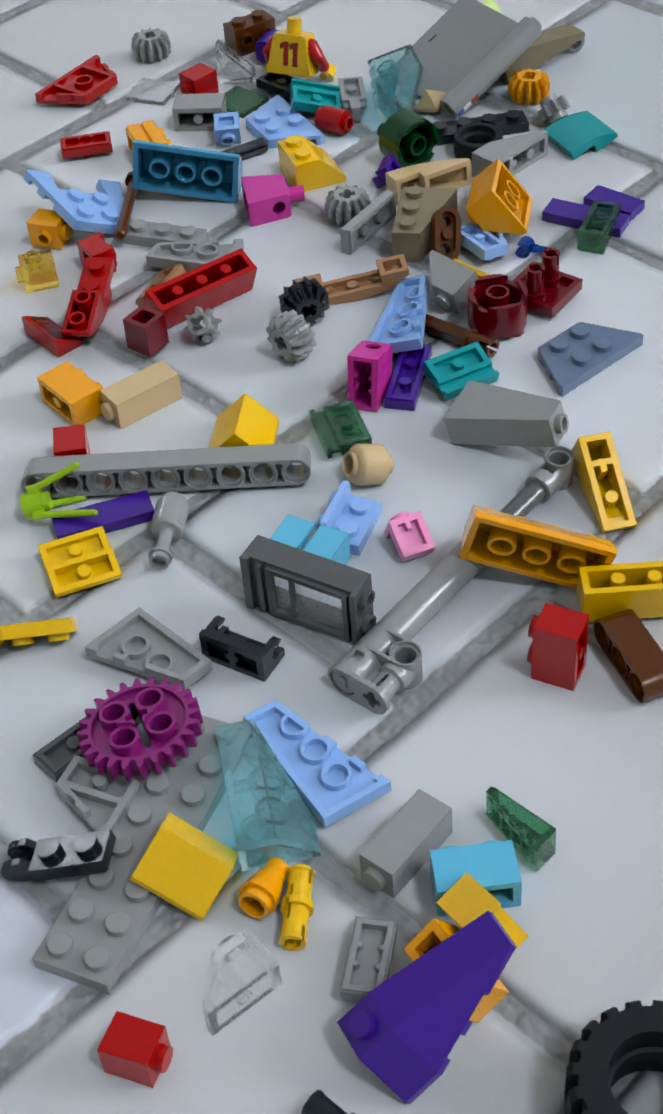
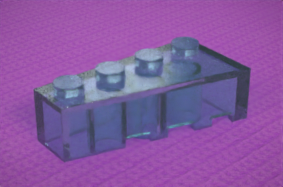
(395, 81)

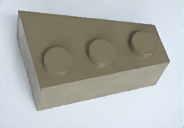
(413, 219)

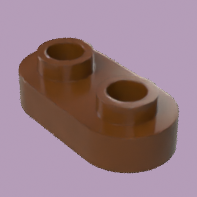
(446, 236)

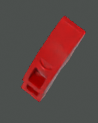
(91, 299)

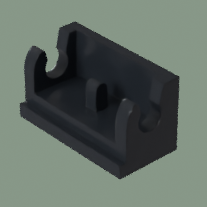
(240, 651)

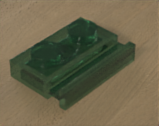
(339, 427)

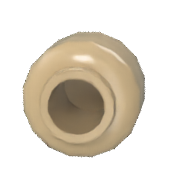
(367, 464)

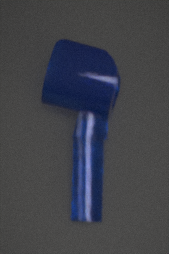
(527, 246)

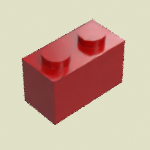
(558, 646)

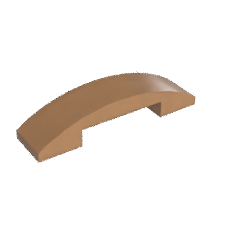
(367, 284)

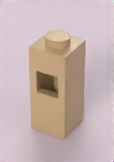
(140, 394)

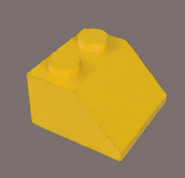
(307, 164)

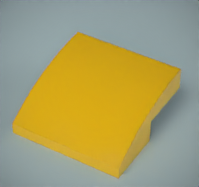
(79, 561)

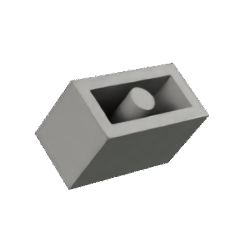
(196, 111)

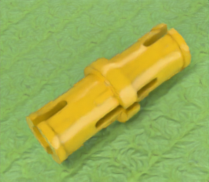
(297, 907)

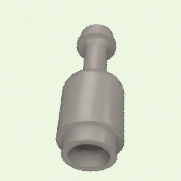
(167, 527)

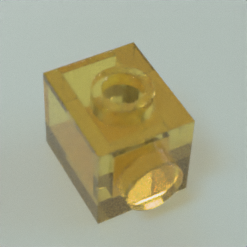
(37, 270)

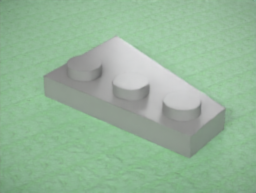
(183, 252)
(150, 650)

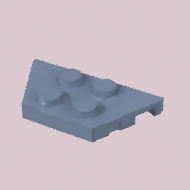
(584, 352)

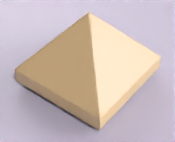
(430, 101)

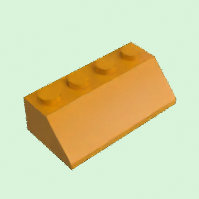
(531, 547)

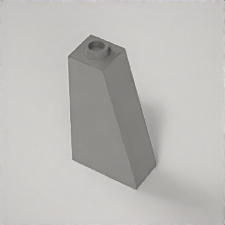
(504, 418)

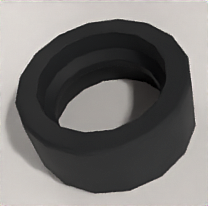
(470, 135)

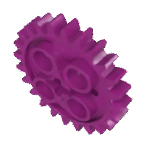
(112, 738)

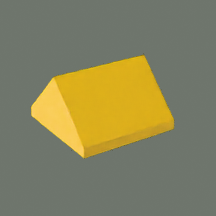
(245, 425)
(185, 866)

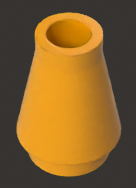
(262, 891)

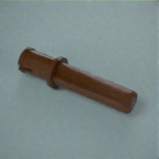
(459, 335)

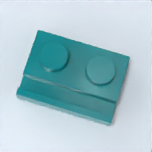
(310, 95)
(454, 369)

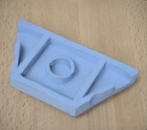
(278, 121)

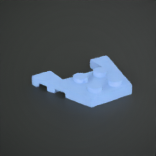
(79, 209)

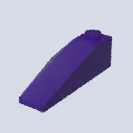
(418, 1014)

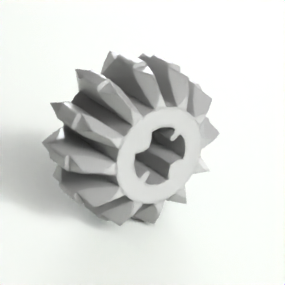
(151, 45)
(345, 203)
(291, 336)

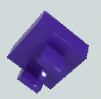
(387, 164)

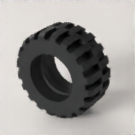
(610, 1050)

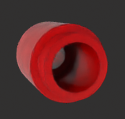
(333, 120)

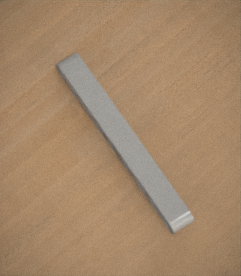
(181, 463)

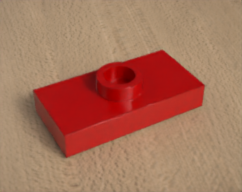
(86, 145)

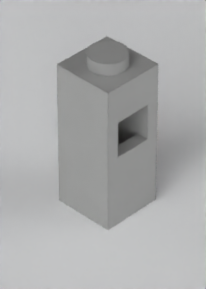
(405, 843)

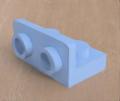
(351, 515)

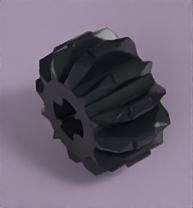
(306, 298)

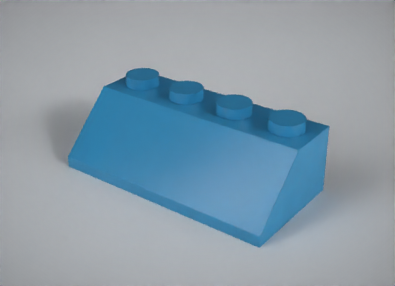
(187, 171)

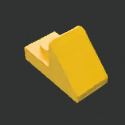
(469, 900)

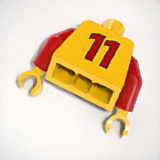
(296, 53)

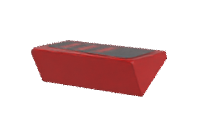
(49, 335)

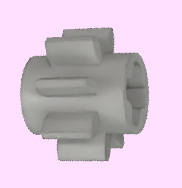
(553, 108)
(195, 328)

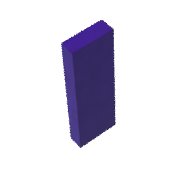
(573, 215)
(407, 379)
(112, 515)

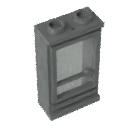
(308, 589)

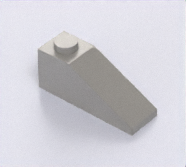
(513, 152)

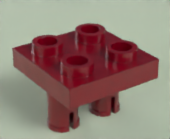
(547, 286)

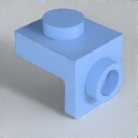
(227, 128)

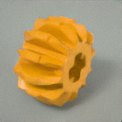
(528, 86)

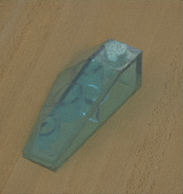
(262, 800)

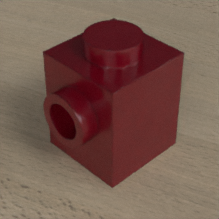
(146, 330)

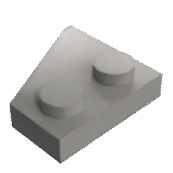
(96, 796)

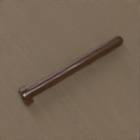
(127, 208)

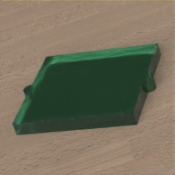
(244, 101)

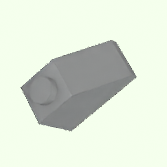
(450, 282)

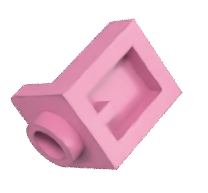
(410, 535)

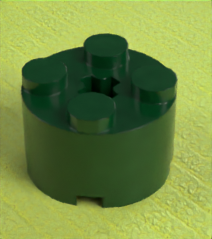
(408, 137)

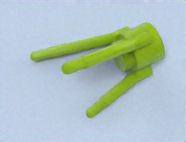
(38, 504)

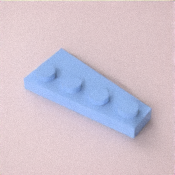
(404, 316)
(321, 773)

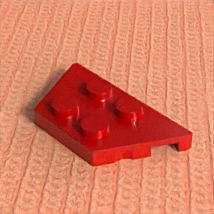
(80, 84)

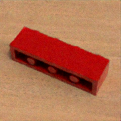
(202, 287)

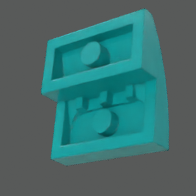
(579, 133)

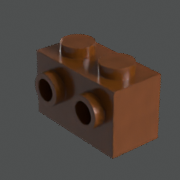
(245, 31)

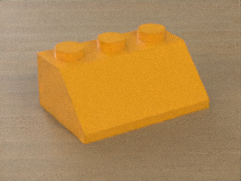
(499, 201)

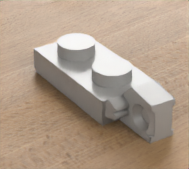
(353, 96)

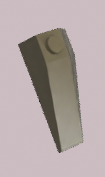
(547, 46)

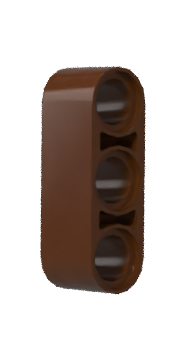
(632, 653)

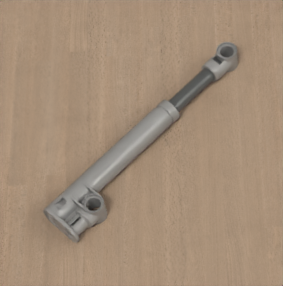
(385, 656)

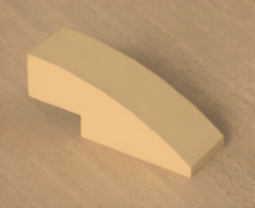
(433, 174)

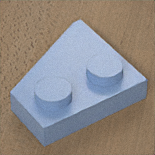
(482, 243)

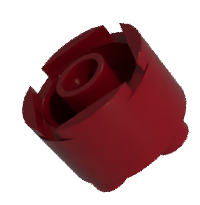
(498, 306)

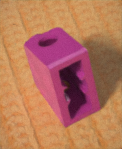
(269, 198)
(367, 365)

